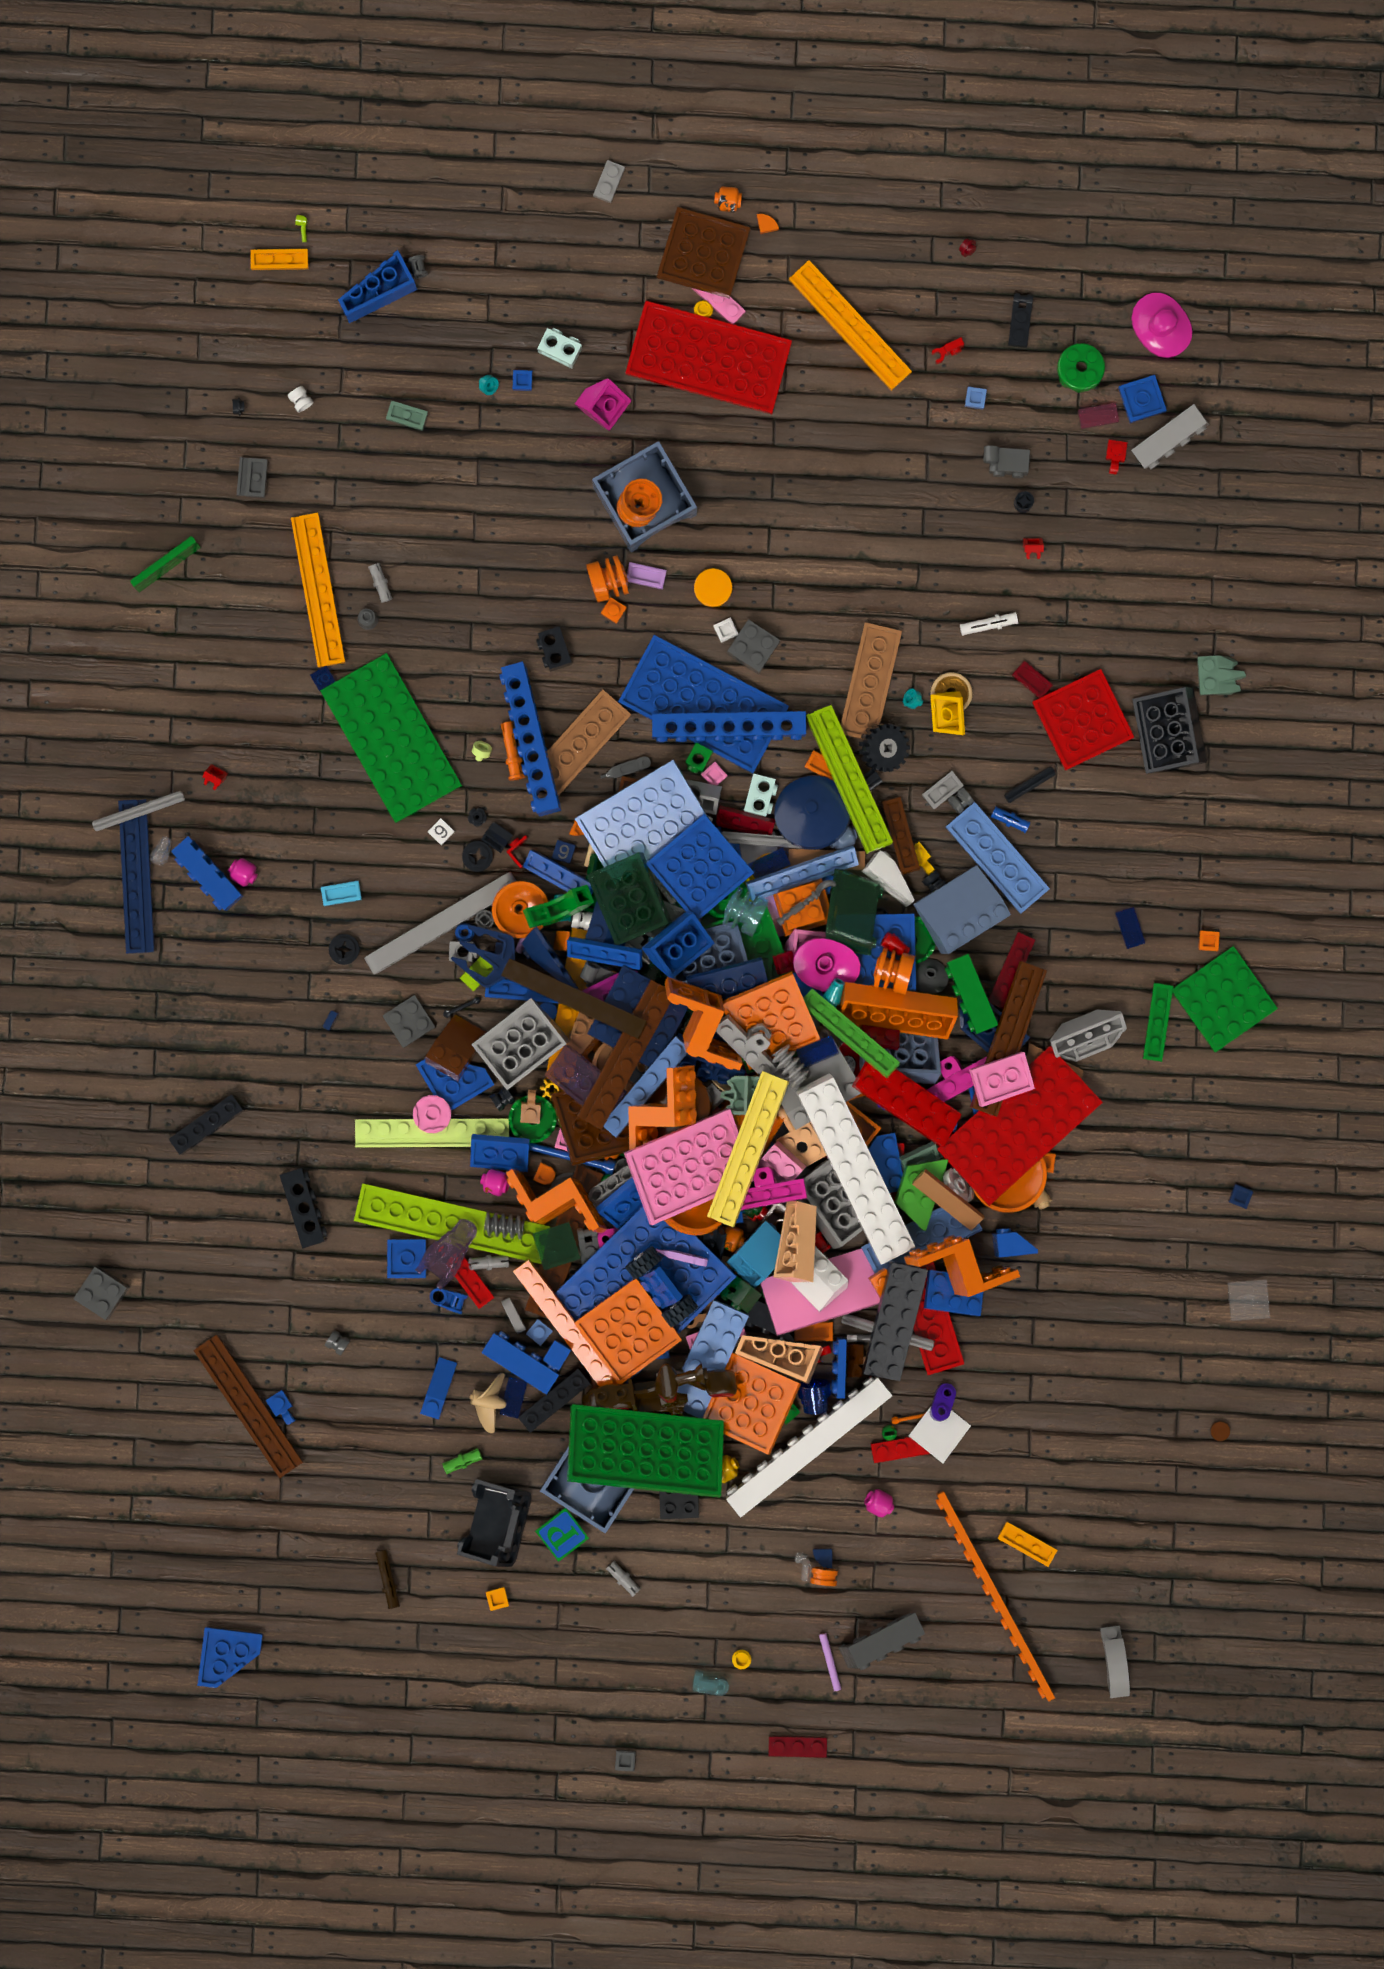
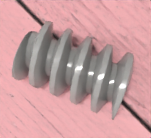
(790, 1066)

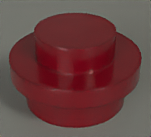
(967, 247)

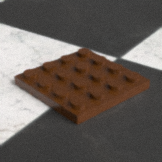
(703, 252)
(583, 1139)

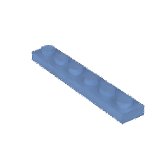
(802, 873)
(646, 1085)

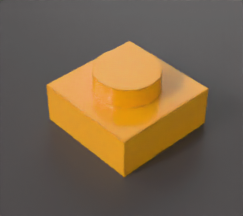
(497, 1598)

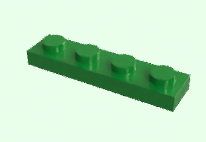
(1157, 1022)

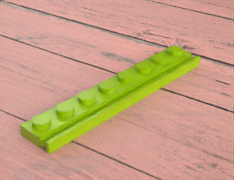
(849, 779)

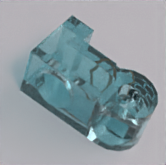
(714, 1686)

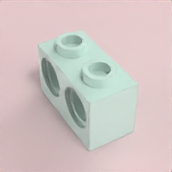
(557, 351)
(756, 795)

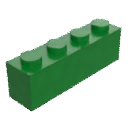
(971, 994)

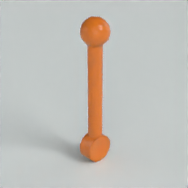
(895, 1420)

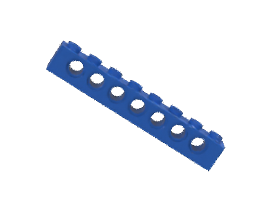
(509, 675)
(797, 720)

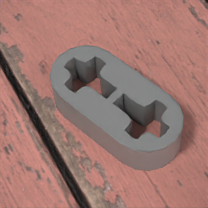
(513, 1315)

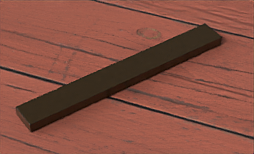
(574, 998)

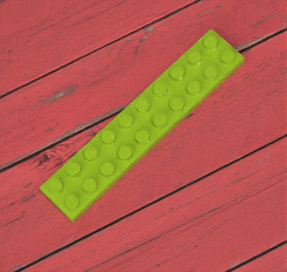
(435, 1218)

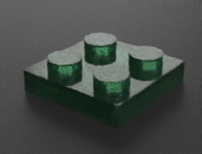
(556, 1246)

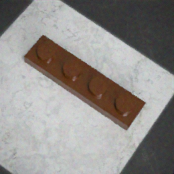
(900, 835)

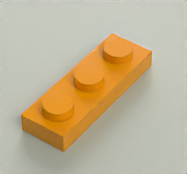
(279, 259)
(1027, 1544)

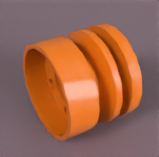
(646, 495)
(607, 578)
(894, 971)

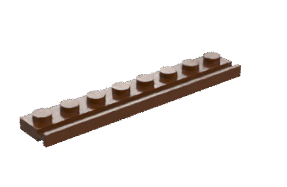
(1014, 1021)
(624, 1058)
(556, 1276)
(248, 1406)

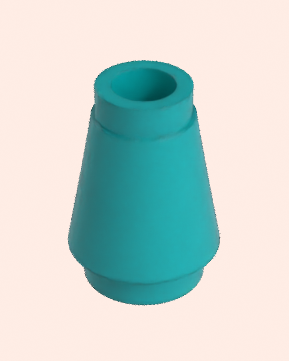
(834, 992)

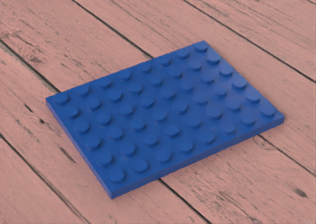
(606, 1270)

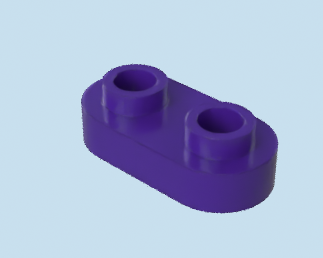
(943, 1402)

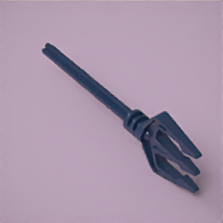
(495, 960)

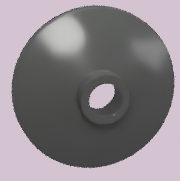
(928, 984)

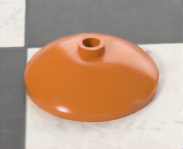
(503, 907)

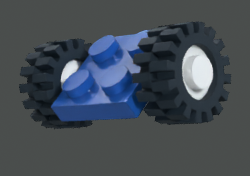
(660, 1287)

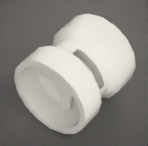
(300, 399)
(576, 922)

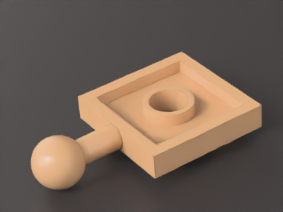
(803, 1134)

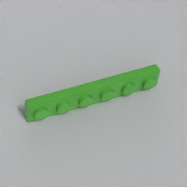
(850, 1034)

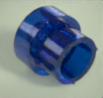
(815, 1396)

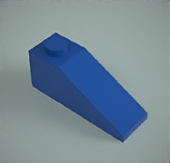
(438, 1388)

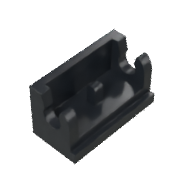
(715, 1241)

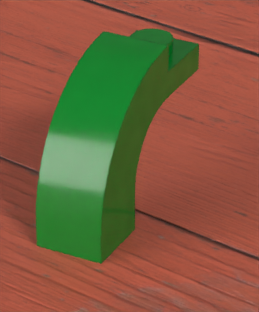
(560, 908)

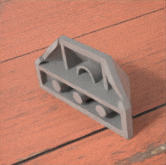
(1088, 1034)

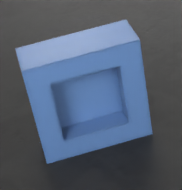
(975, 398)
(539, 1332)

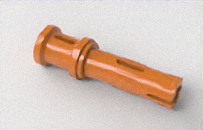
(514, 760)

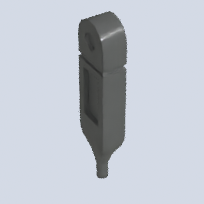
(628, 768)

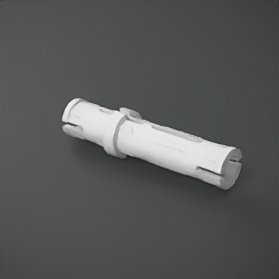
(1011, 619)

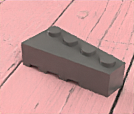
(882, 1641)

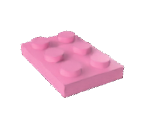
(1002, 1079)

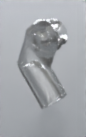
(806, 1565)

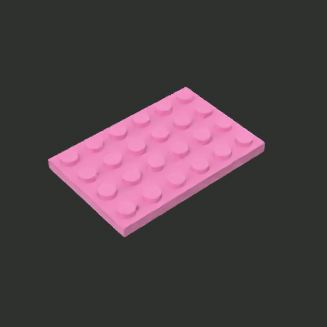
(682, 1166)

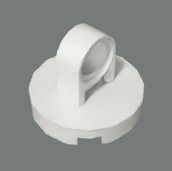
(958, 1184)

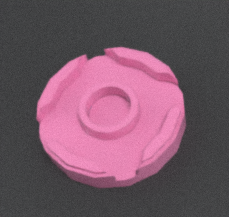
(432, 1114)

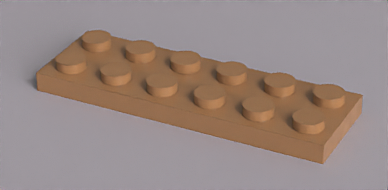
(870, 679)
(584, 739)

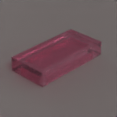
(1098, 416)

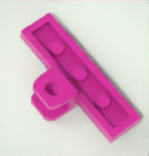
(956, 1079)
(769, 1192)

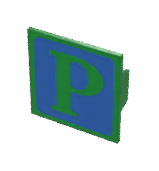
(562, 1534)

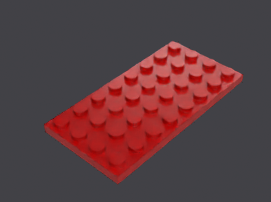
(708, 357)
(999, 1150)

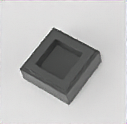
(625, 1760)

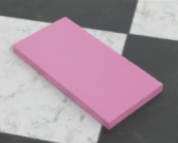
(793, 1311)

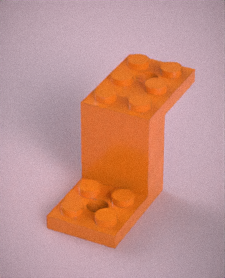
(703, 1023)
(677, 1112)
(555, 1201)
(961, 1266)

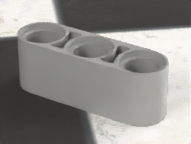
(609, 1186)

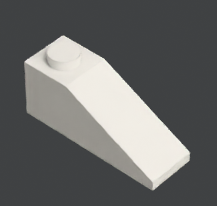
(886, 872)

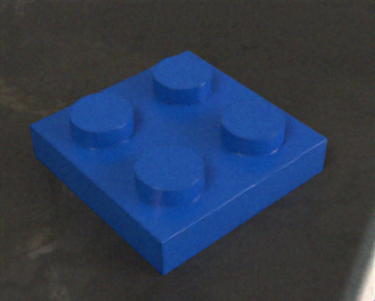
(1142, 399)
(404, 1257)

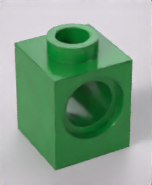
(698, 750)

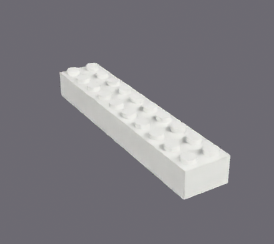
(855, 1168)
(808, 1446)

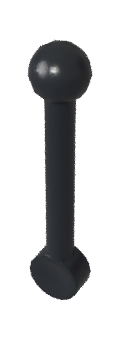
(447, 1013)

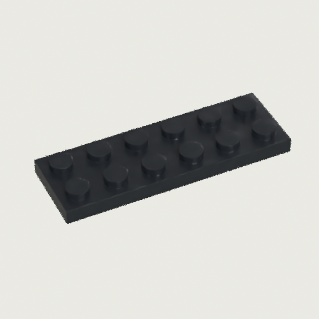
(894, 1321)

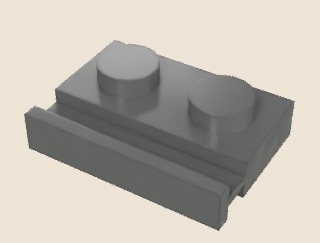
(252, 477)

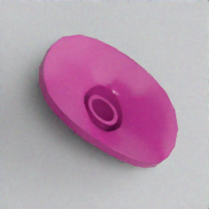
(1161, 325)
(823, 960)

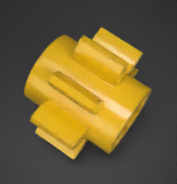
(547, 1085)

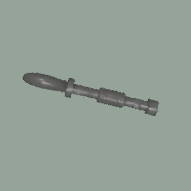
(798, 907)

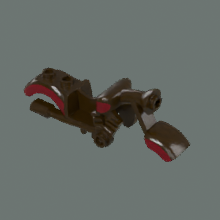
(662, 1394)

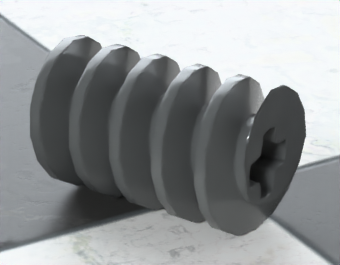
(504, 1225)

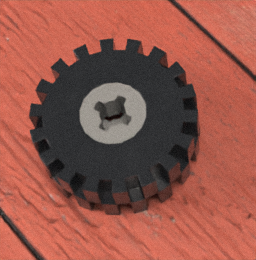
(875, 747)

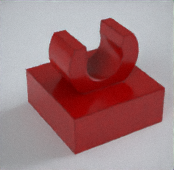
(1033, 545)
(215, 776)

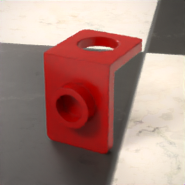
(514, 845)

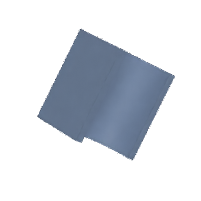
(654, 466)
(591, 1502)

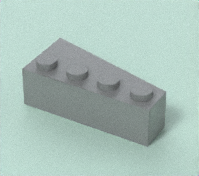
(1170, 437)

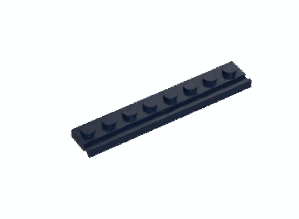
(136, 881)

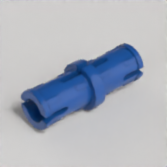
(1010, 819)

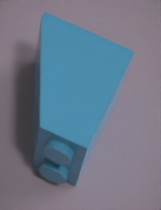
(757, 1255)

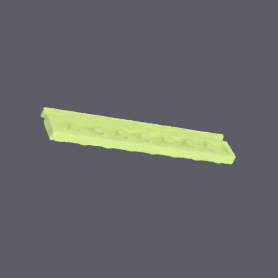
(407, 1134)

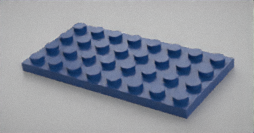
(678, 682)

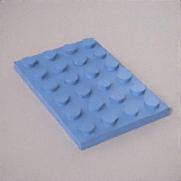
(642, 816)

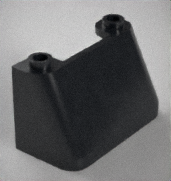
(496, 1524)

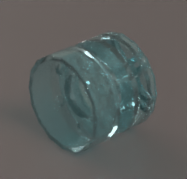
(745, 911)

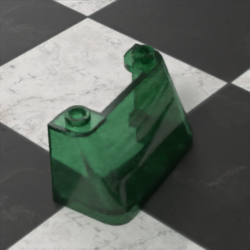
(853, 911)

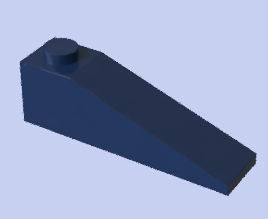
(542, 953)
(709, 1071)

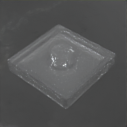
(1248, 1300)

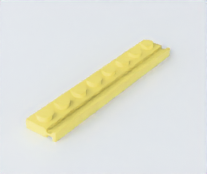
(748, 1149)

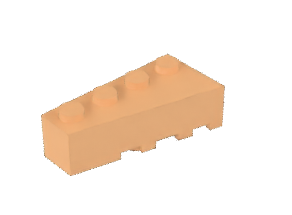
(797, 1243)
(788, 1358)

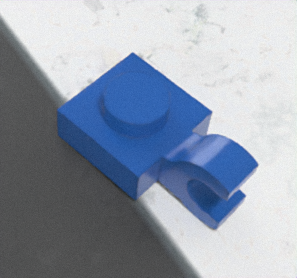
(279, 1405)

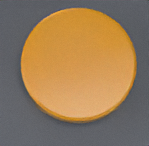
(713, 587)

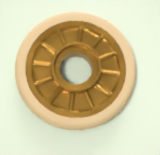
(955, 681)

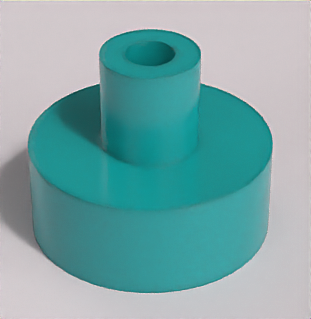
(488, 384)
(912, 699)

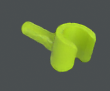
(302, 221)

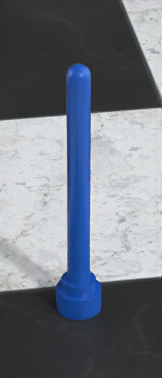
(607, 1166)

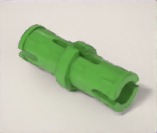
(462, 1461)

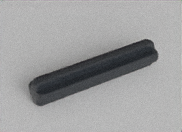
(1030, 784)

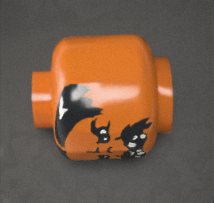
(728, 199)

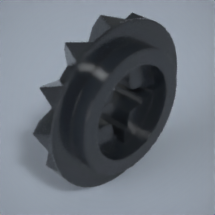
(472, 848)
(350, 956)

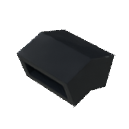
(497, 837)

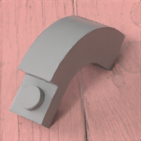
(1115, 1662)

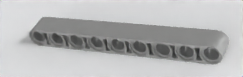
(436, 926)

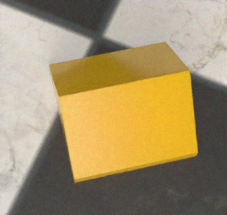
(948, 713)

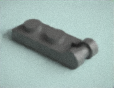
(589, 1247)

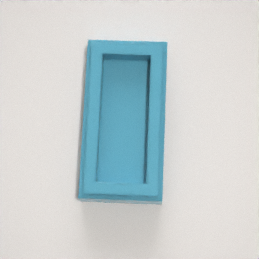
(341, 893)

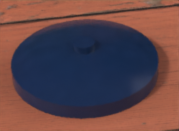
(811, 813)

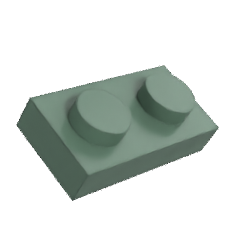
(407, 415)

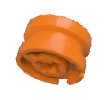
(824, 1576)

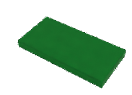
(165, 564)

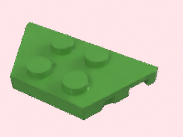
(912, 1200)

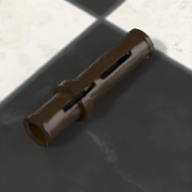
(387, 1579)

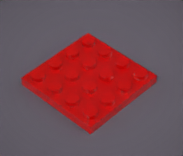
(1083, 719)

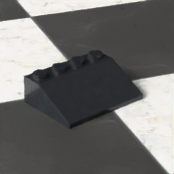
(1169, 730)

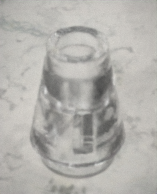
(161, 852)

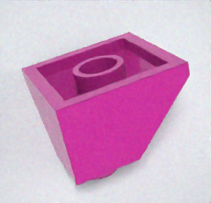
(603, 403)

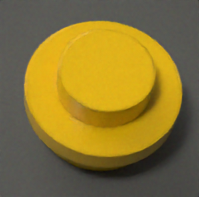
(703, 308)
(741, 1659)

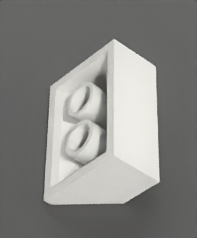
(826, 1284)

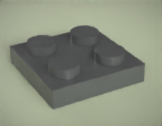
(409, 1021)

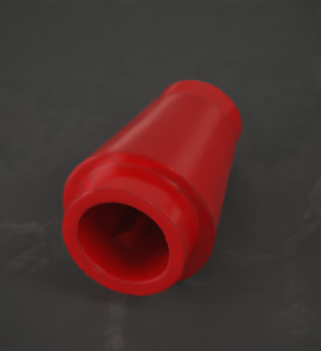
(893, 942)

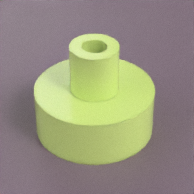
(481, 750)

